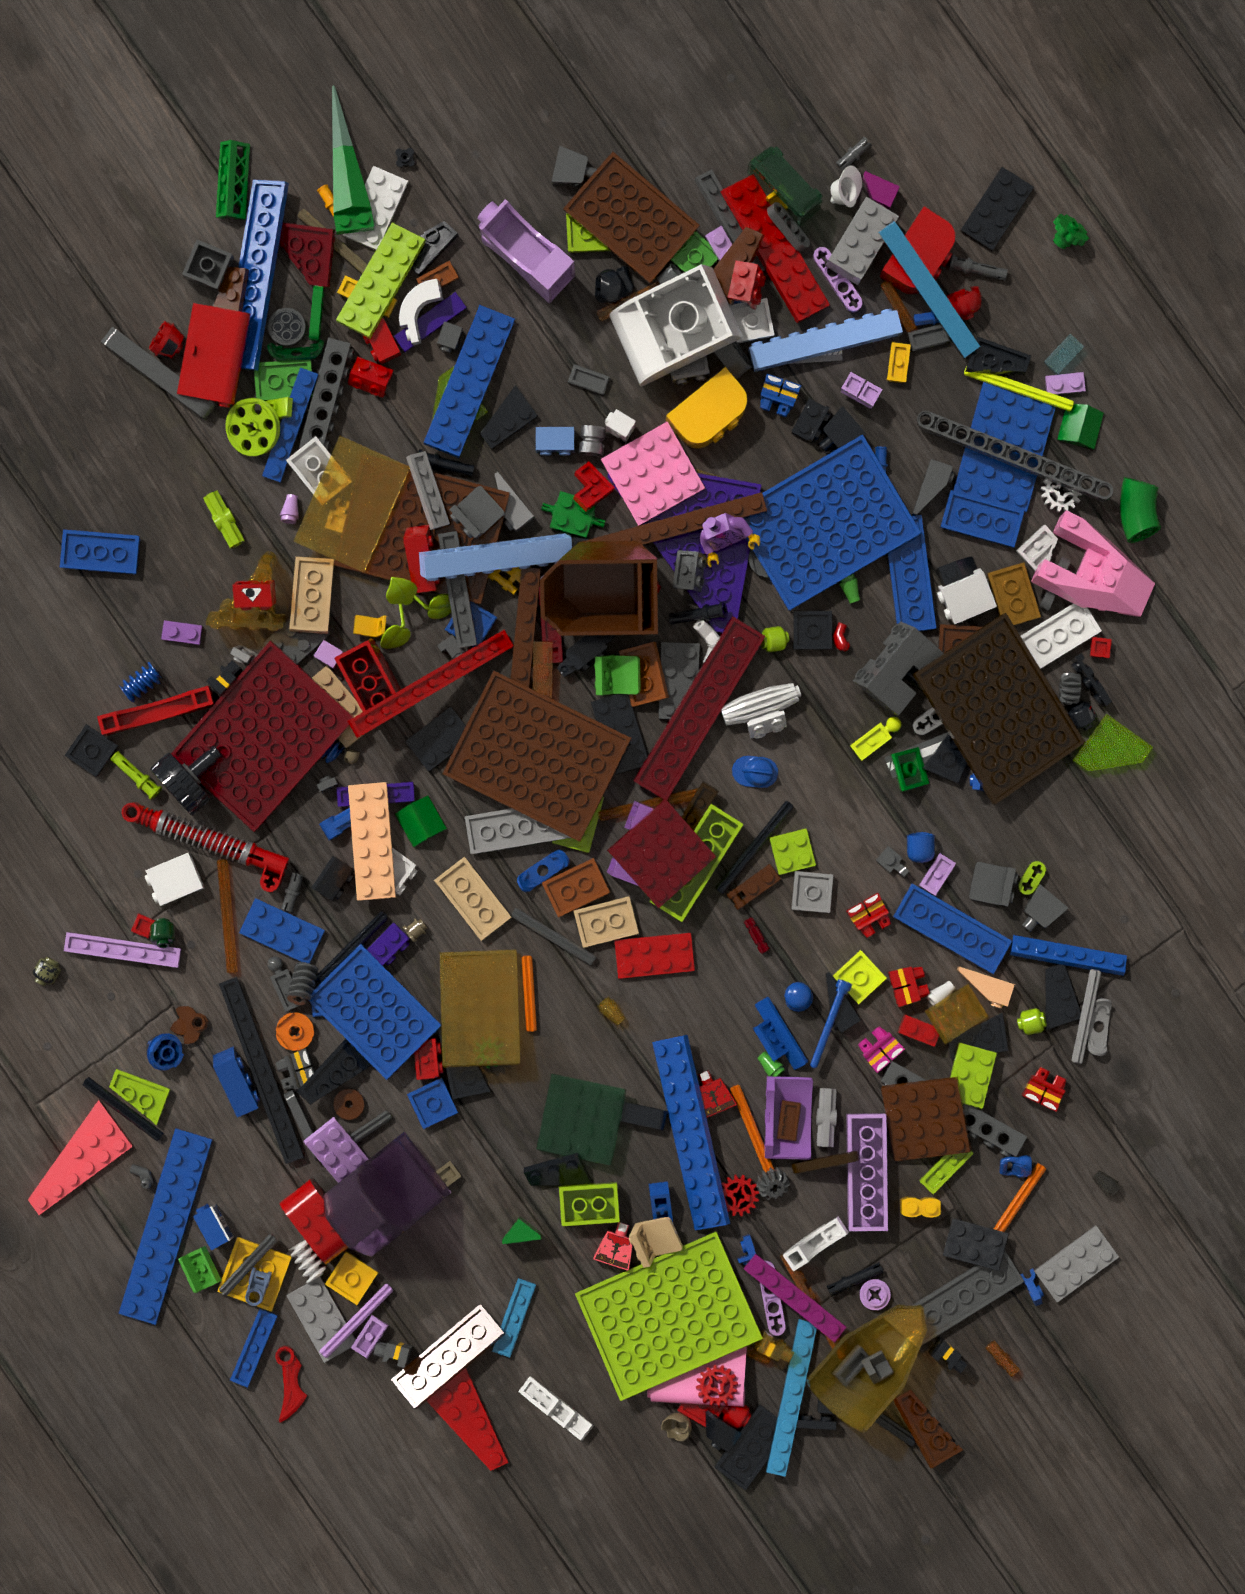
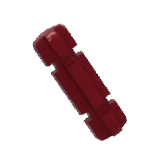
(756, 935)

